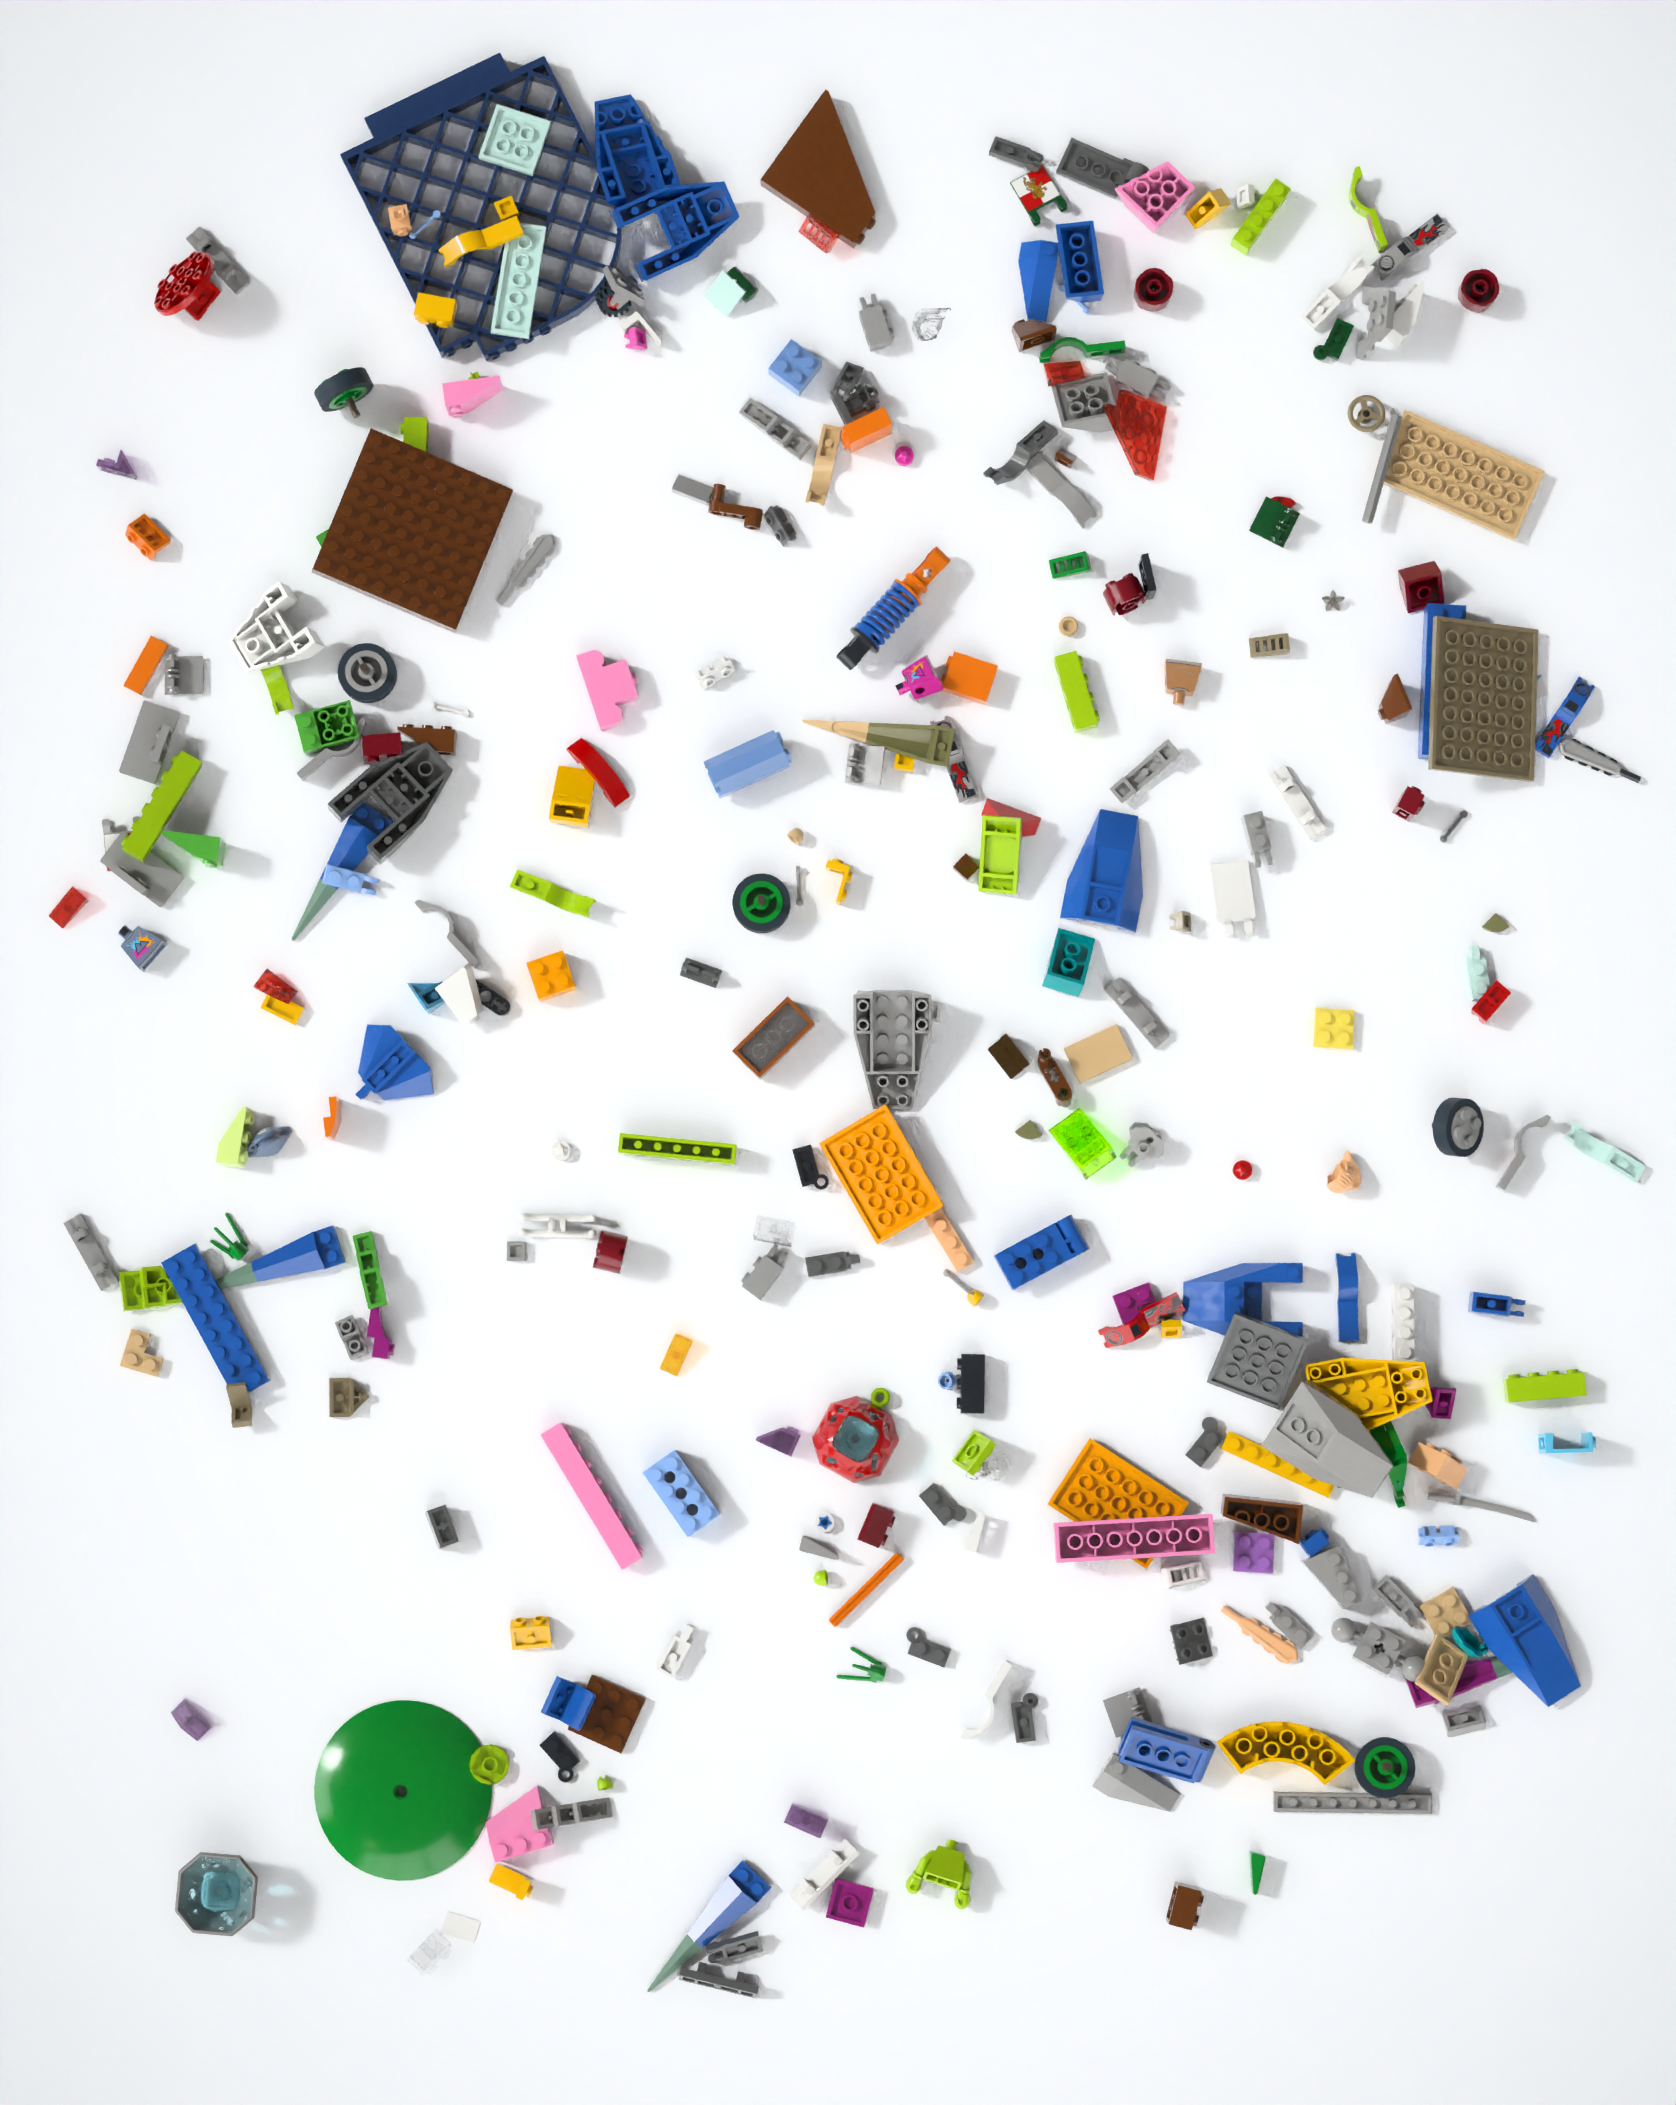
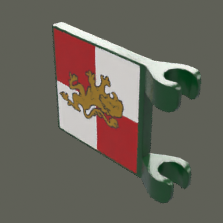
(1037, 191)

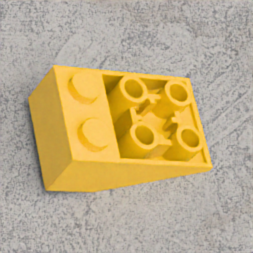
(572, 797)

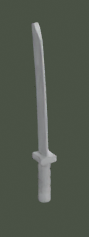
(1457, 1500)

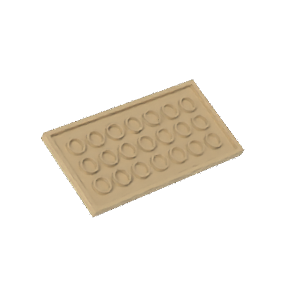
(1462, 476)

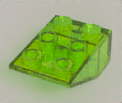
(1083, 1143)

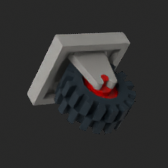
(618, 292)

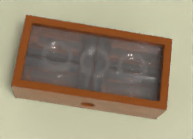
(773, 1038)

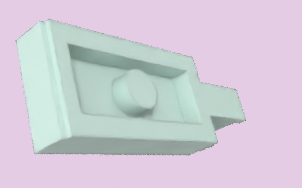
(1477, 973)

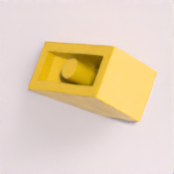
(1208, 208)

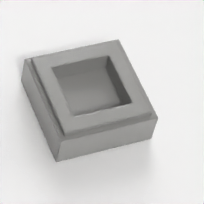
(516, 1251)

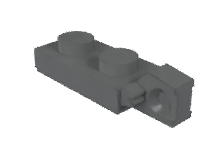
(830, 1263)

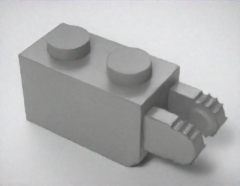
(1257, 837)

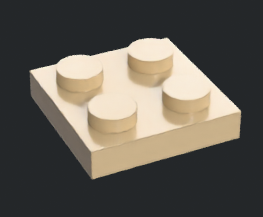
(1445, 1612)

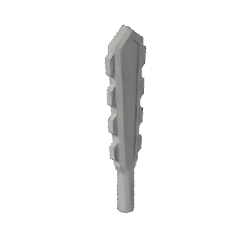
(535, 557)

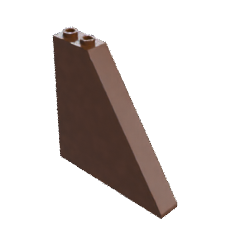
(821, 175)

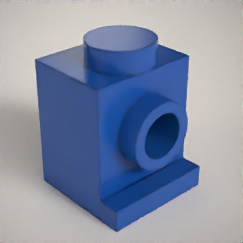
(1314, 1541)

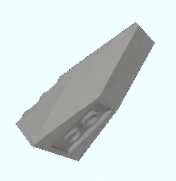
(1328, 1442)

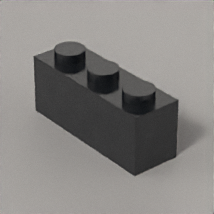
(971, 1383)

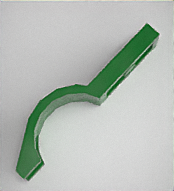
(1091, 350)

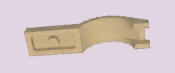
(823, 464)

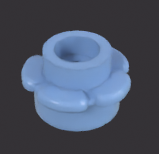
(942, 1380)

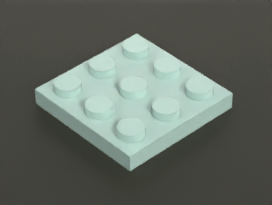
(514, 140)

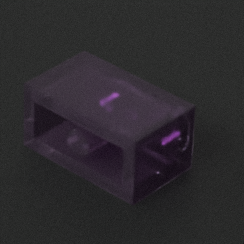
(806, 1820)

